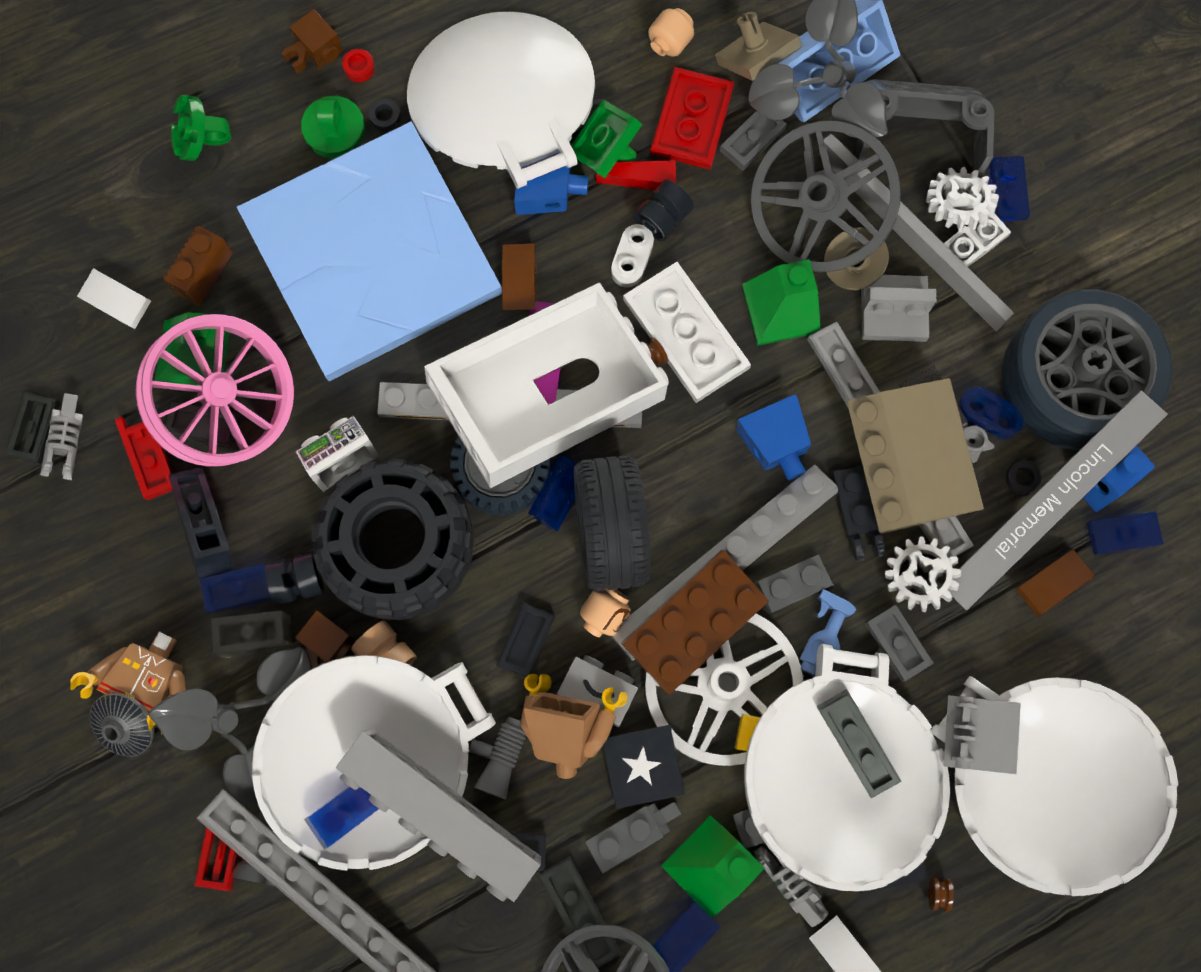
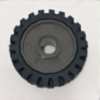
(503, 498)

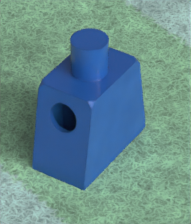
(549, 191)
(777, 436)
(1120, 479)

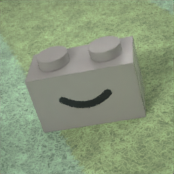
(588, 681)

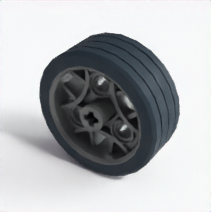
(1084, 367)

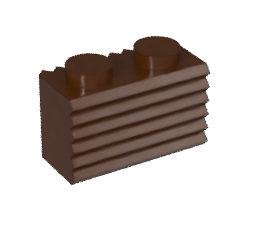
(198, 265)

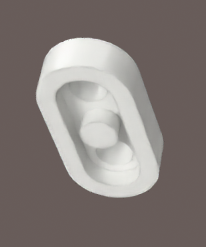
(633, 254)

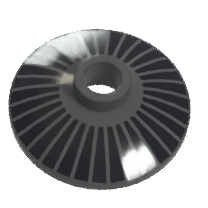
(121, 724)

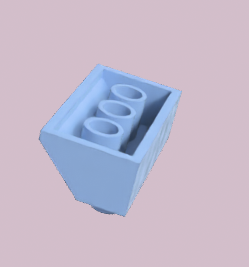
(868, 52)

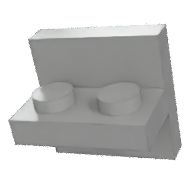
(897, 308)

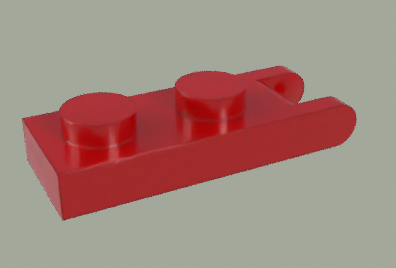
(146, 458)

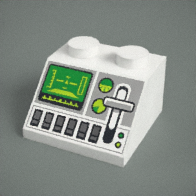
(336, 453)

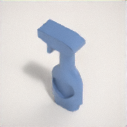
(841, 609)

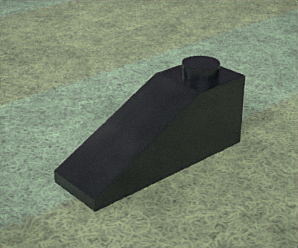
(200, 523)

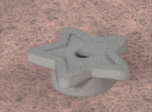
(981, 441)

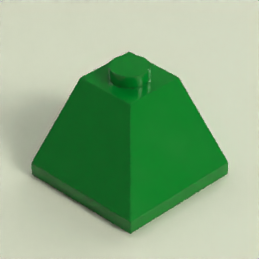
(783, 303)
(180, 349)
(712, 867)

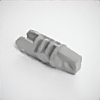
(63, 436)
(801, 893)

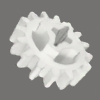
(962, 198)
(908, 579)

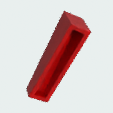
(640, 174)

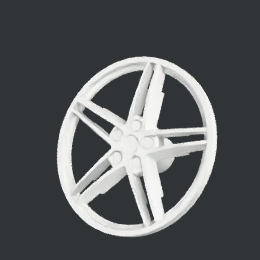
(724, 688)

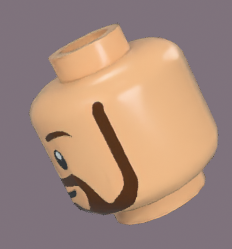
(605, 612)

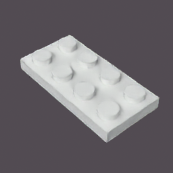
(688, 330)

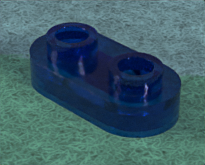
(991, 410)

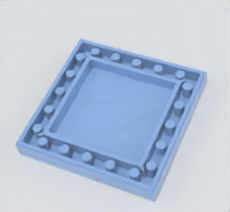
(370, 251)

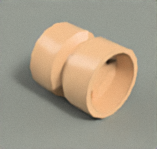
(381, 641)

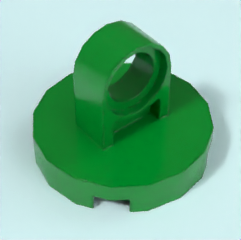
(333, 126)
(196, 128)

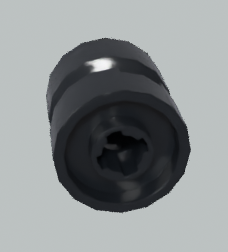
(667, 207)
(305, 574)

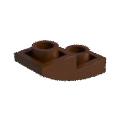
(519, 276)
(1055, 583)

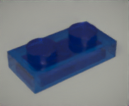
(1011, 185)
(556, 495)
(235, 589)
(340, 815)

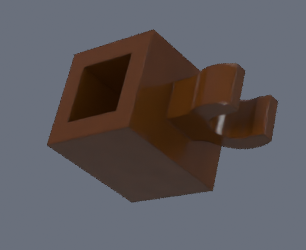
(314, 41)
(324, 640)

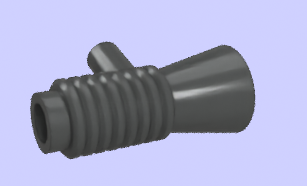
(502, 758)

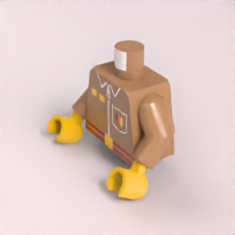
(137, 673)
(565, 727)

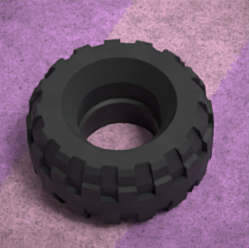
(424, 580)

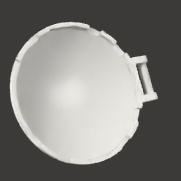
(503, 93)
(319, 722)
(1087, 791)
(813, 802)

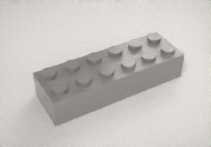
(439, 814)

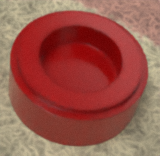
(358, 65)

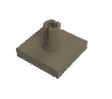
(757, 48)

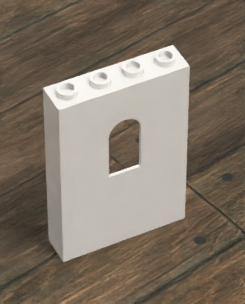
(502, 413)

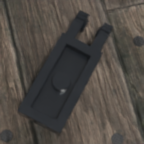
(857, 511)

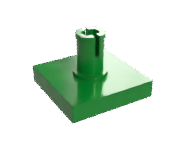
(606, 139)

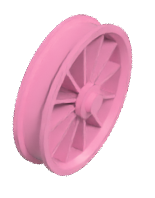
(215, 390)

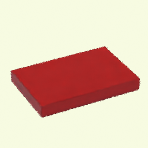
(692, 118)

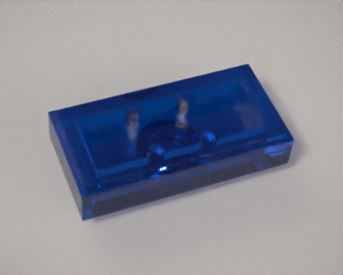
(1125, 533)
(685, 937)

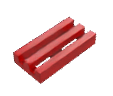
(204, 861)

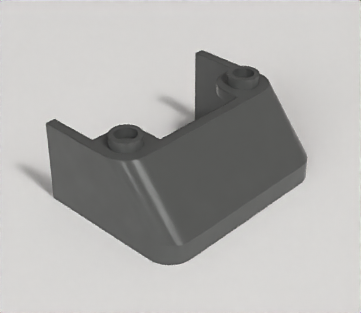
(940, 103)

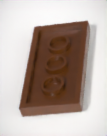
(694, 622)

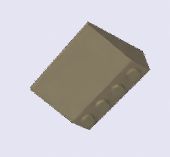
(915, 455)

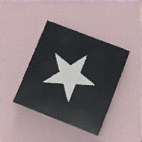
(643, 766)

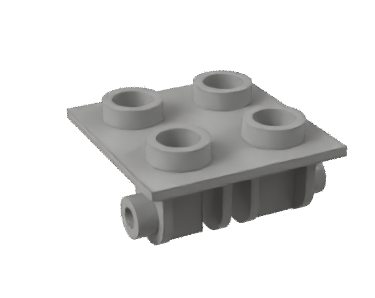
(982, 734)

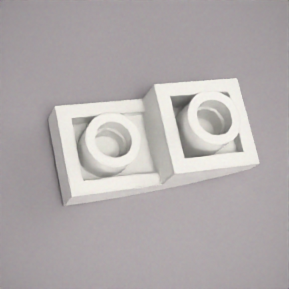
(973, 244)
(114, 298)
(842, 949)

